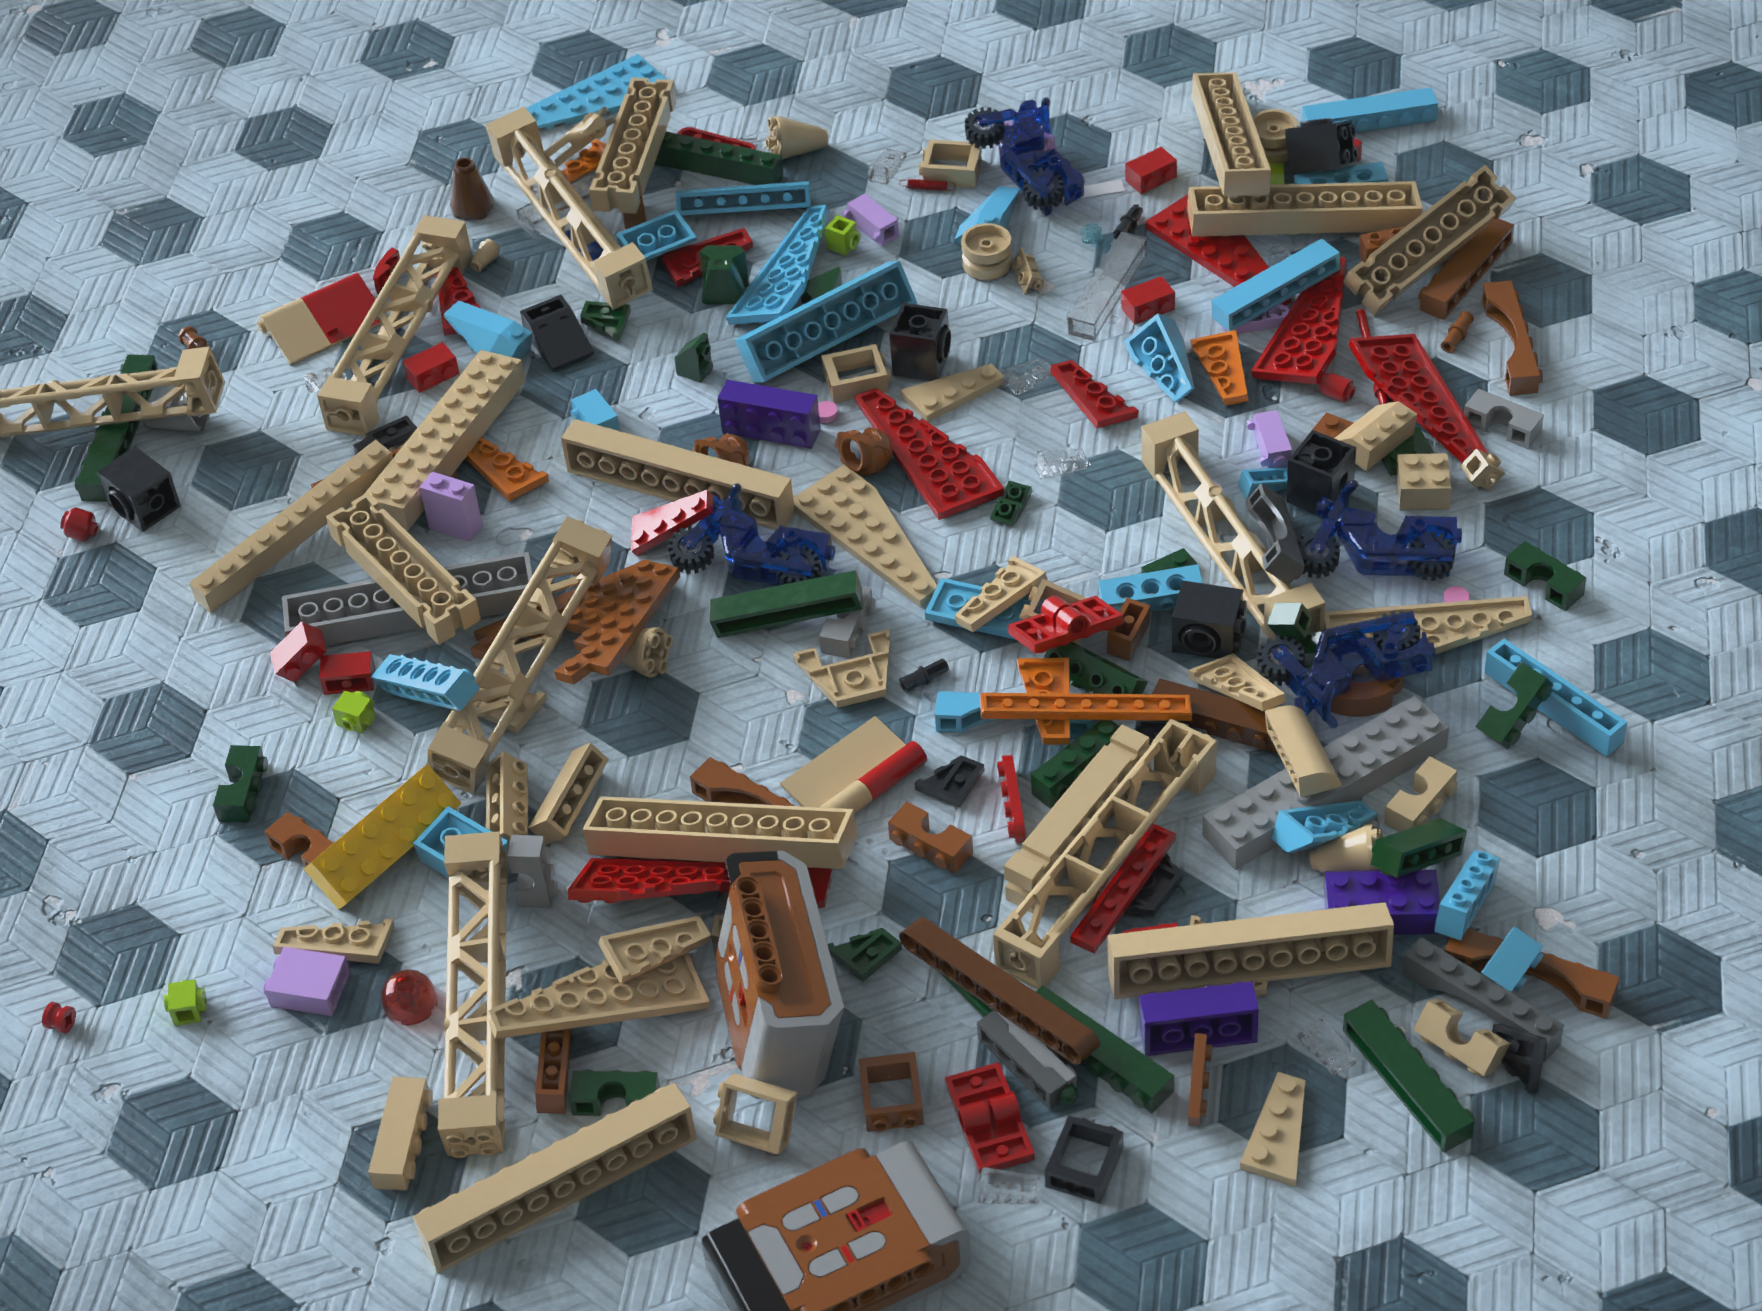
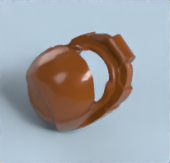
(728, 448)
(874, 449)

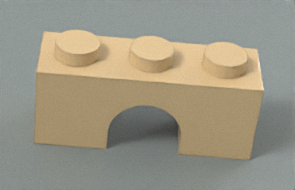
(1434, 783)
(1440, 1027)

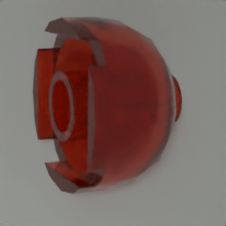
(408, 997)

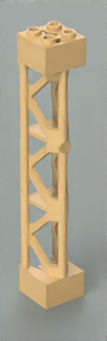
(619, 271)
(195, 373)
(351, 404)
(1177, 437)
(582, 553)
(1180, 761)
(480, 873)

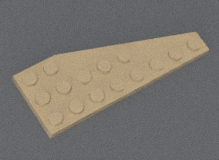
(866, 529)
(1448, 622)
(599, 998)

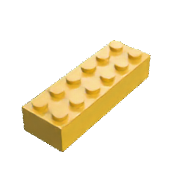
(381, 837)

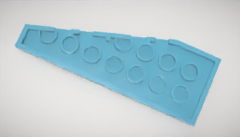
(590, 95)
(784, 274)

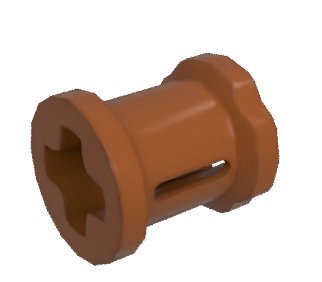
(193, 338)

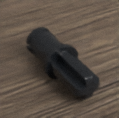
(1129, 221)
(923, 675)

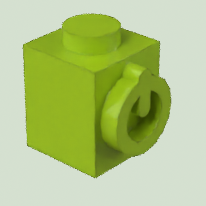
(842, 235)
(354, 711)
(185, 1002)

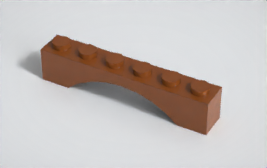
(1502, 306)
(719, 783)
(1586, 987)

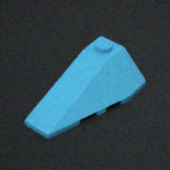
(995, 209)
(489, 331)
(1163, 356)
(1315, 825)

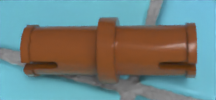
(1457, 332)

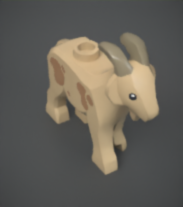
(579, 136)

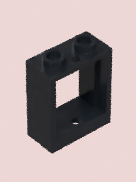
(1077, 1182)

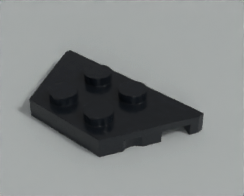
(1156, 889)

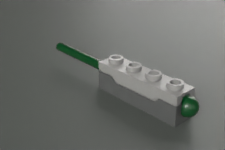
(1024, 1055)

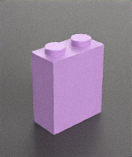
(451, 506)
(307, 981)

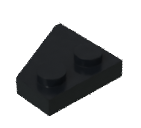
(953, 781)
(1523, 1056)

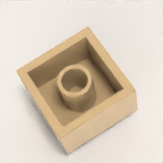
(1423, 481)

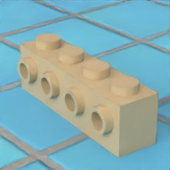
(568, 793)
(507, 796)
(400, 1133)

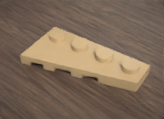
(1276, 1136)

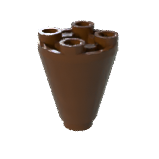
(469, 192)

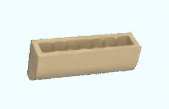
(1300, 750)

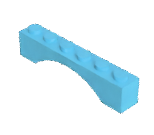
(961, 711)

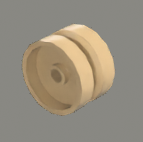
(1271, 131)
(986, 251)

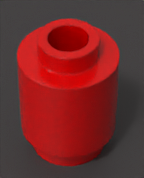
(1336, 387)

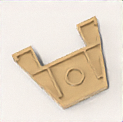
(851, 679)

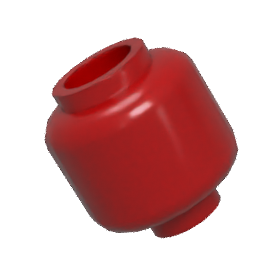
(79, 524)

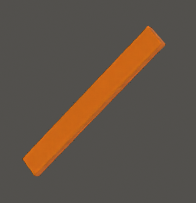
(1085, 706)

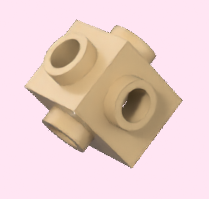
(1482, 469)

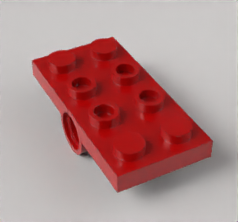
(1064, 623)
(989, 1118)

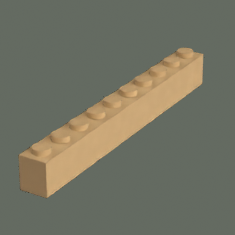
(289, 528)

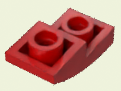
(384, 268)

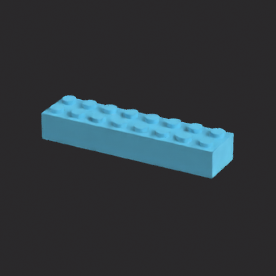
(825, 321)

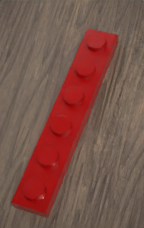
(1122, 888)

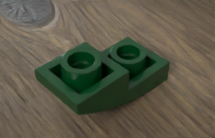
(1012, 504)

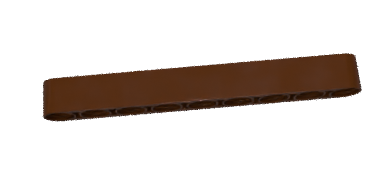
(1000, 990)

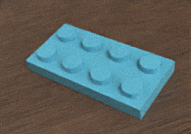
(953, 595)

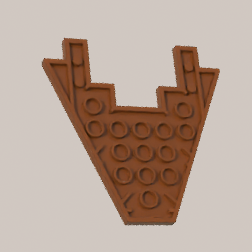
(607, 618)

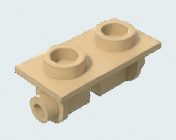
(1027, 272)

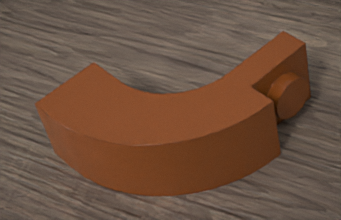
(1367, 698)

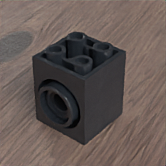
(1320, 145)
(920, 342)
(1319, 469)
(139, 489)
(1208, 620)

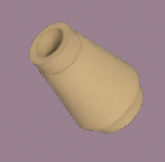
(485, 254)

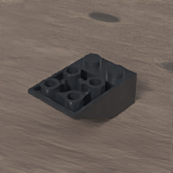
(556, 332)

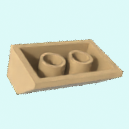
(1379, 432)

